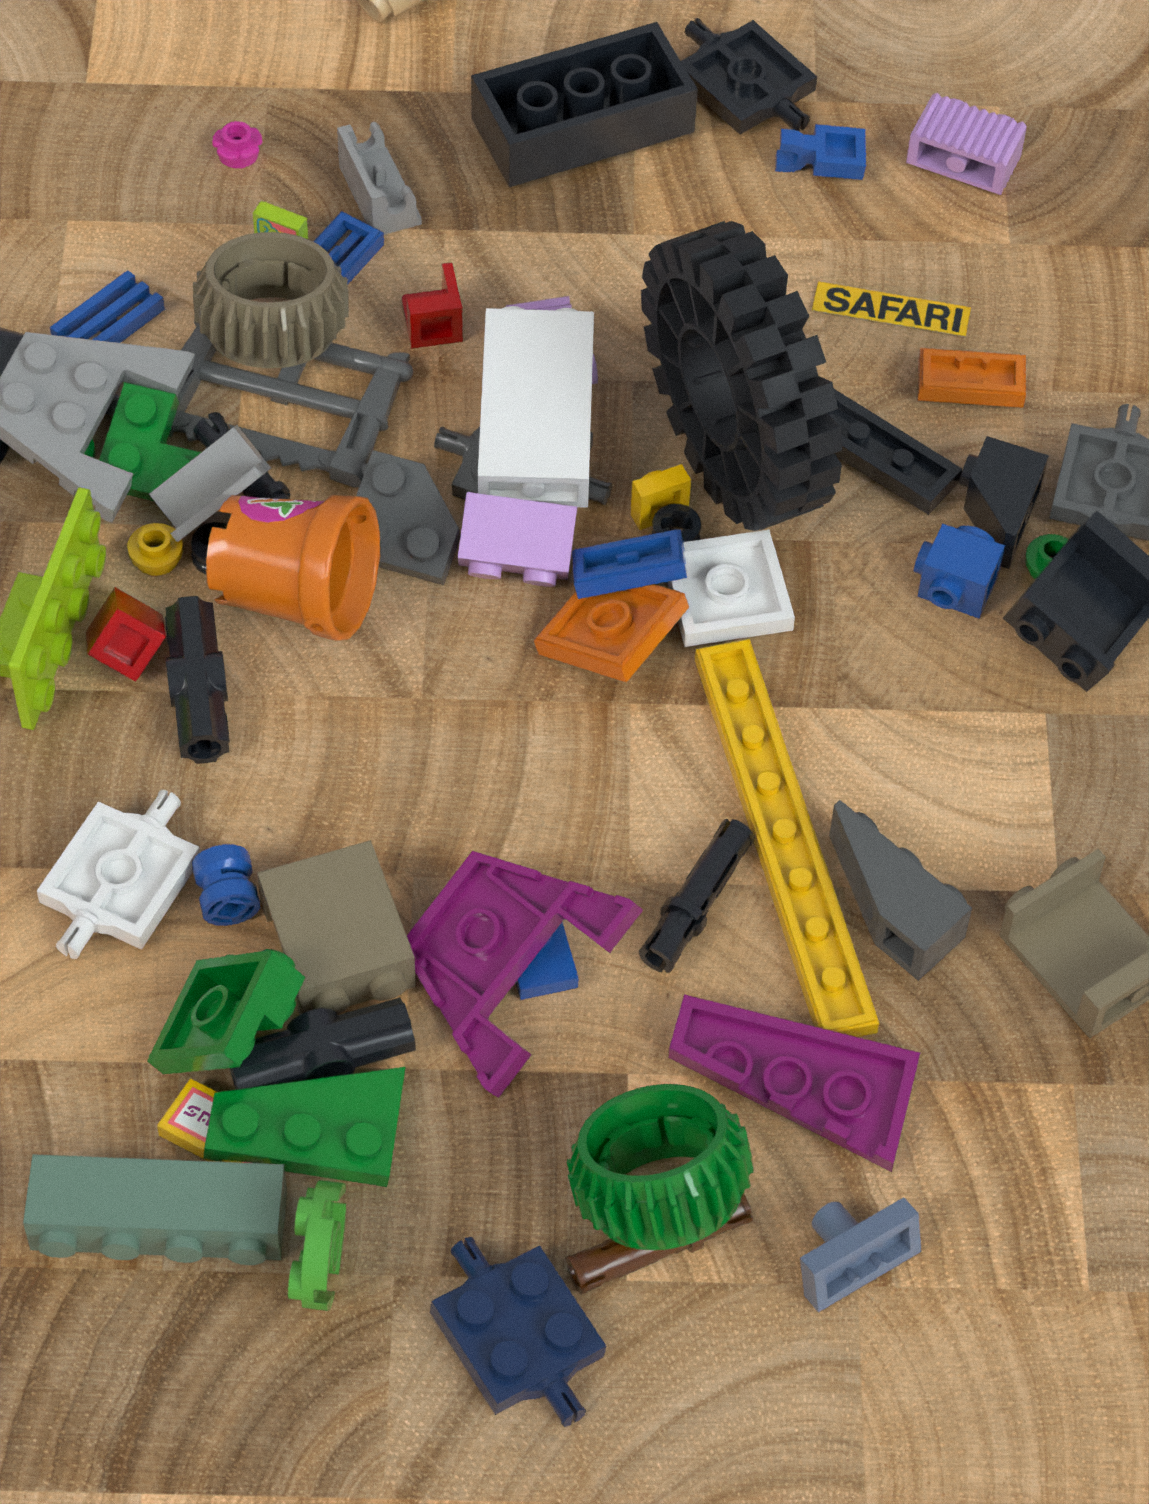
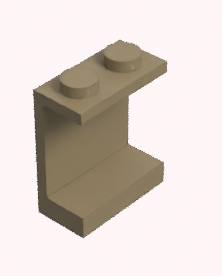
(339, 928)
(1080, 944)

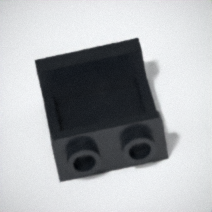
(1086, 602)

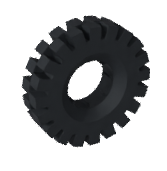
(741, 375)

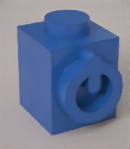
(959, 569)

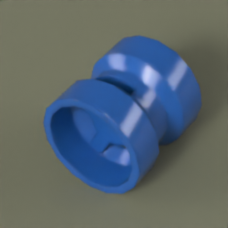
(226, 887)

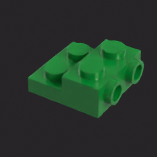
(223, 1010)

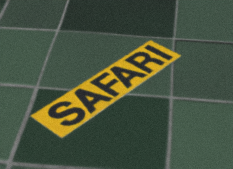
(891, 308)

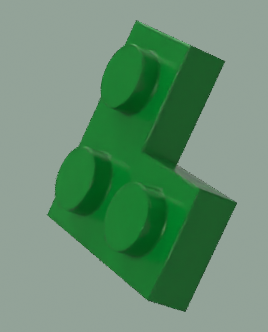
(140, 436)

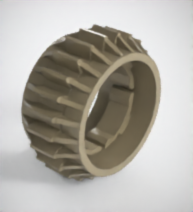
(270, 331)

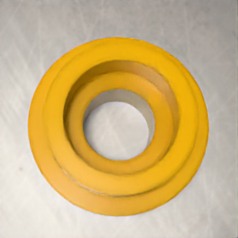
(154, 560)

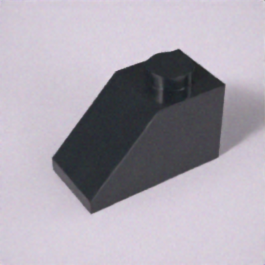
(1003, 491)

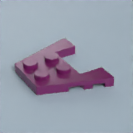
(485, 936)

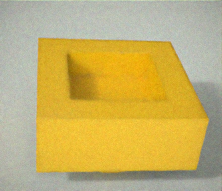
(656, 491)

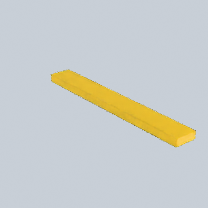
(786, 841)

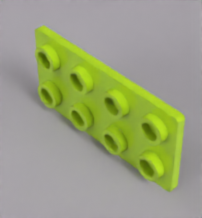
(44, 610)

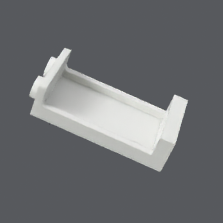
(536, 405)

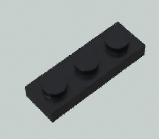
(893, 456)

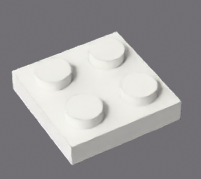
(733, 589)

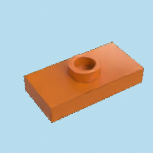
(971, 377)

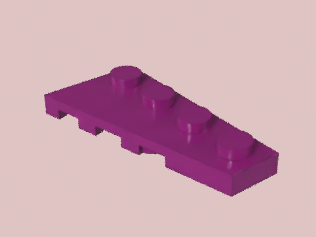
(811, 1075)

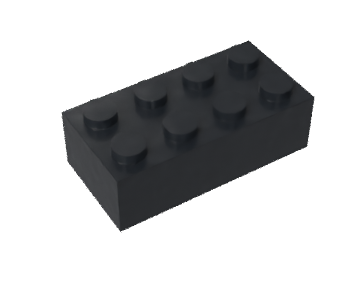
(583, 104)

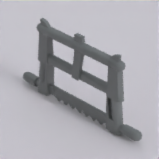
(366, 415)

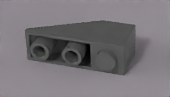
(902, 904)

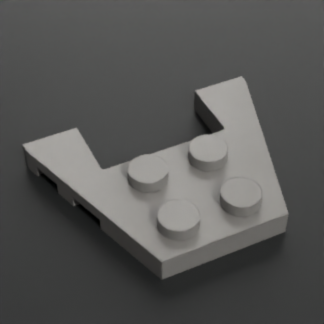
(59, 394)

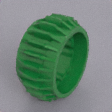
(667, 1206)

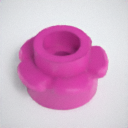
(237, 144)

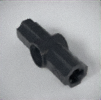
(197, 680)
(327, 1045)

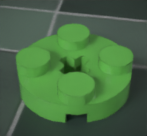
(324, 1228)

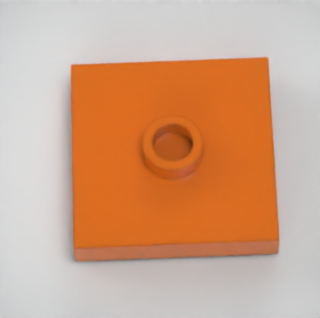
(612, 630)

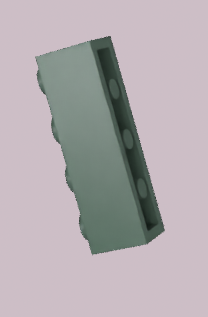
(155, 1208)

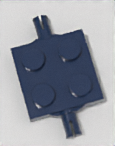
(518, 1330)

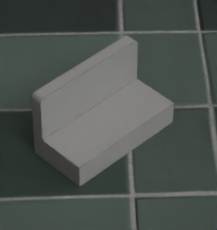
(209, 481)

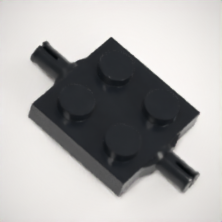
(748, 76)

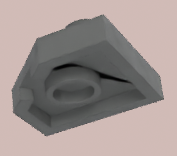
(412, 518)

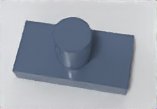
(857, 1251)

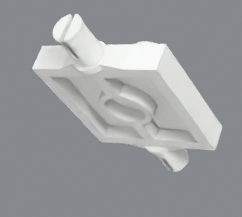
(119, 875)

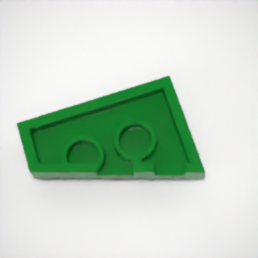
(313, 1126)

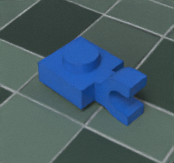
(831, 150)

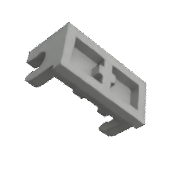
(376, 181)

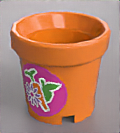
(298, 560)

